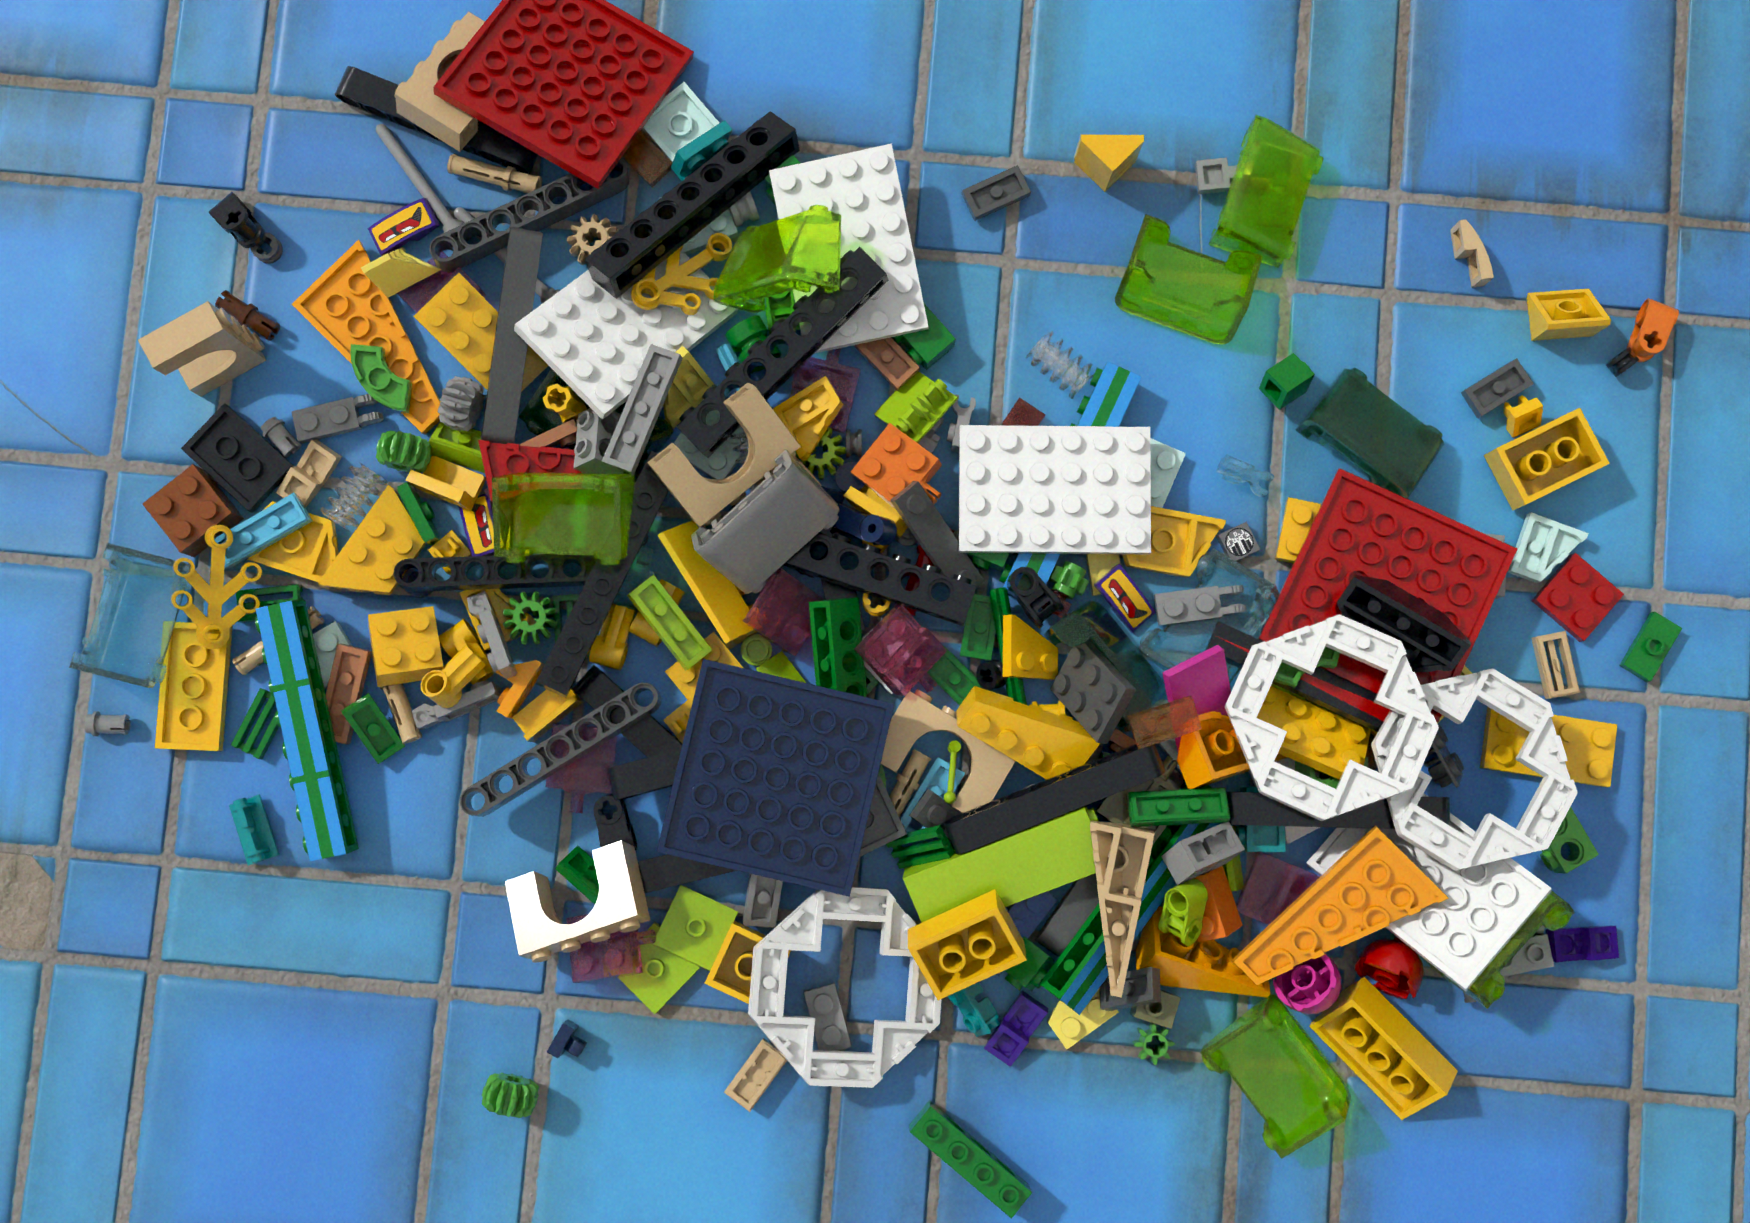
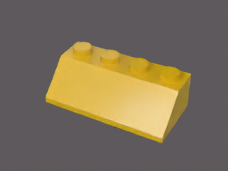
(713, 590)
(1384, 1049)

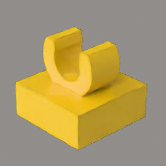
(1524, 416)
(450, 546)
(678, 720)

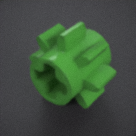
(1069, 579)
(1160, 1049)

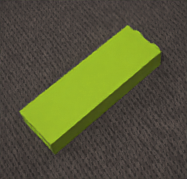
(1014, 866)

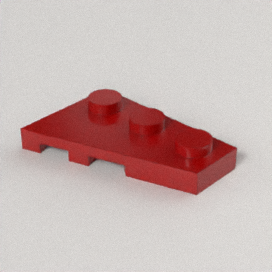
(513, 458)

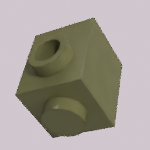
(1159, 1013)

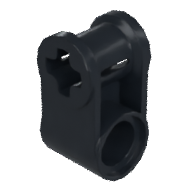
(237, 220)
(1035, 597)
(615, 828)

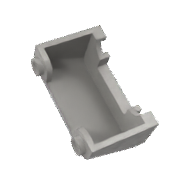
(767, 526)

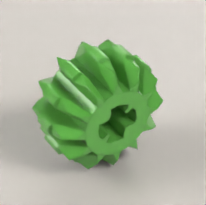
(403, 451)
(523, 627)
(510, 1095)

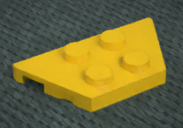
(1176, 542)
(375, 549)
(304, 552)

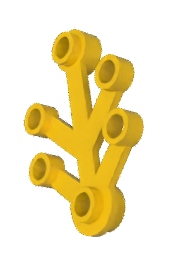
(680, 277)
(215, 593)

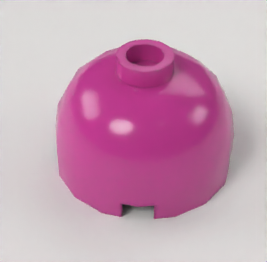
(1310, 985)

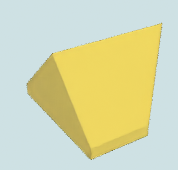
(397, 271)

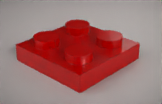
(1577, 597)

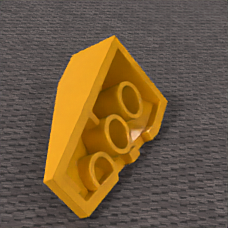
(1212, 752)
(1197, 967)

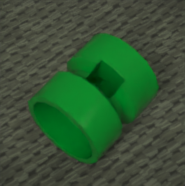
(745, 334)

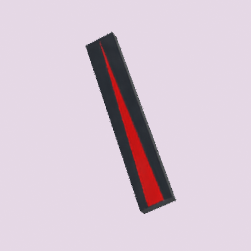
(1320, 687)

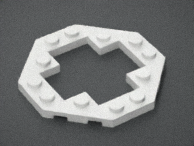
(1540, 752)
(1358, 783)
(795, 1034)

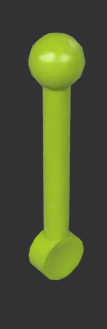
(953, 747)

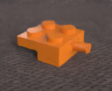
(894, 463)

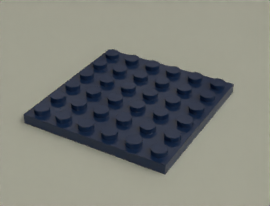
(775, 777)

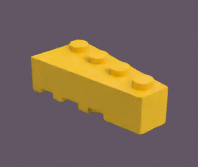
(1026, 733)

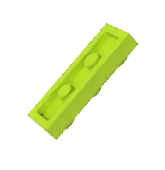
(669, 622)

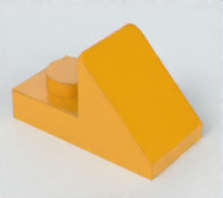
(525, 679)

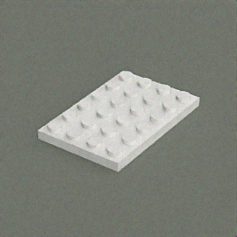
(869, 198)
(603, 340)
(1054, 489)
(1476, 921)

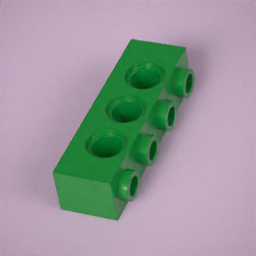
(834, 640)
(970, 1159)

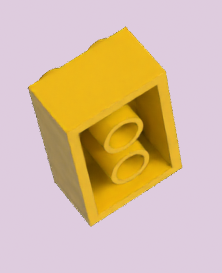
(1546, 459)
(966, 944)

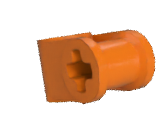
(1651, 329)

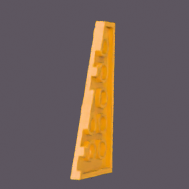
(355, 311)
(1351, 900)

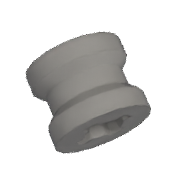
(744, 210)

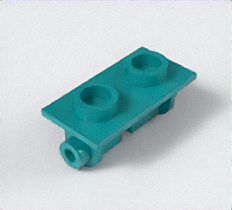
(253, 829)
(978, 1016)

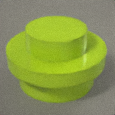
(756, 650)

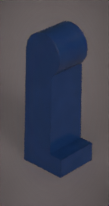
(864, 526)

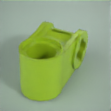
(1184, 911)

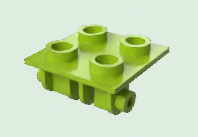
(917, 406)

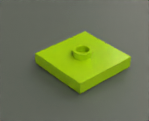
(695, 927)
(661, 975)

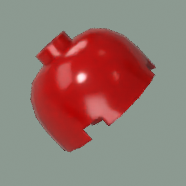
(1393, 967)

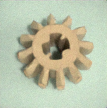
(586, 235)

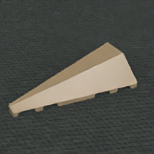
(1121, 869)

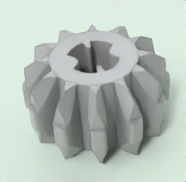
(461, 403)

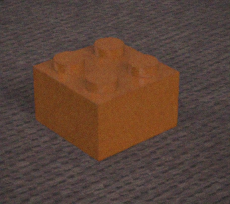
(189, 508)

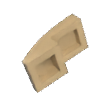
(1469, 245)
(310, 473)

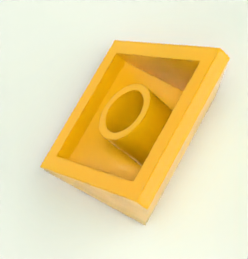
(1107, 156)
(1565, 314)

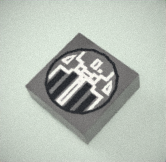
(1238, 542)

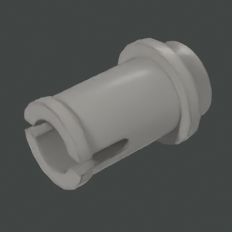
(280, 436)
(107, 724)

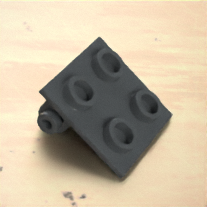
(1450, 767)

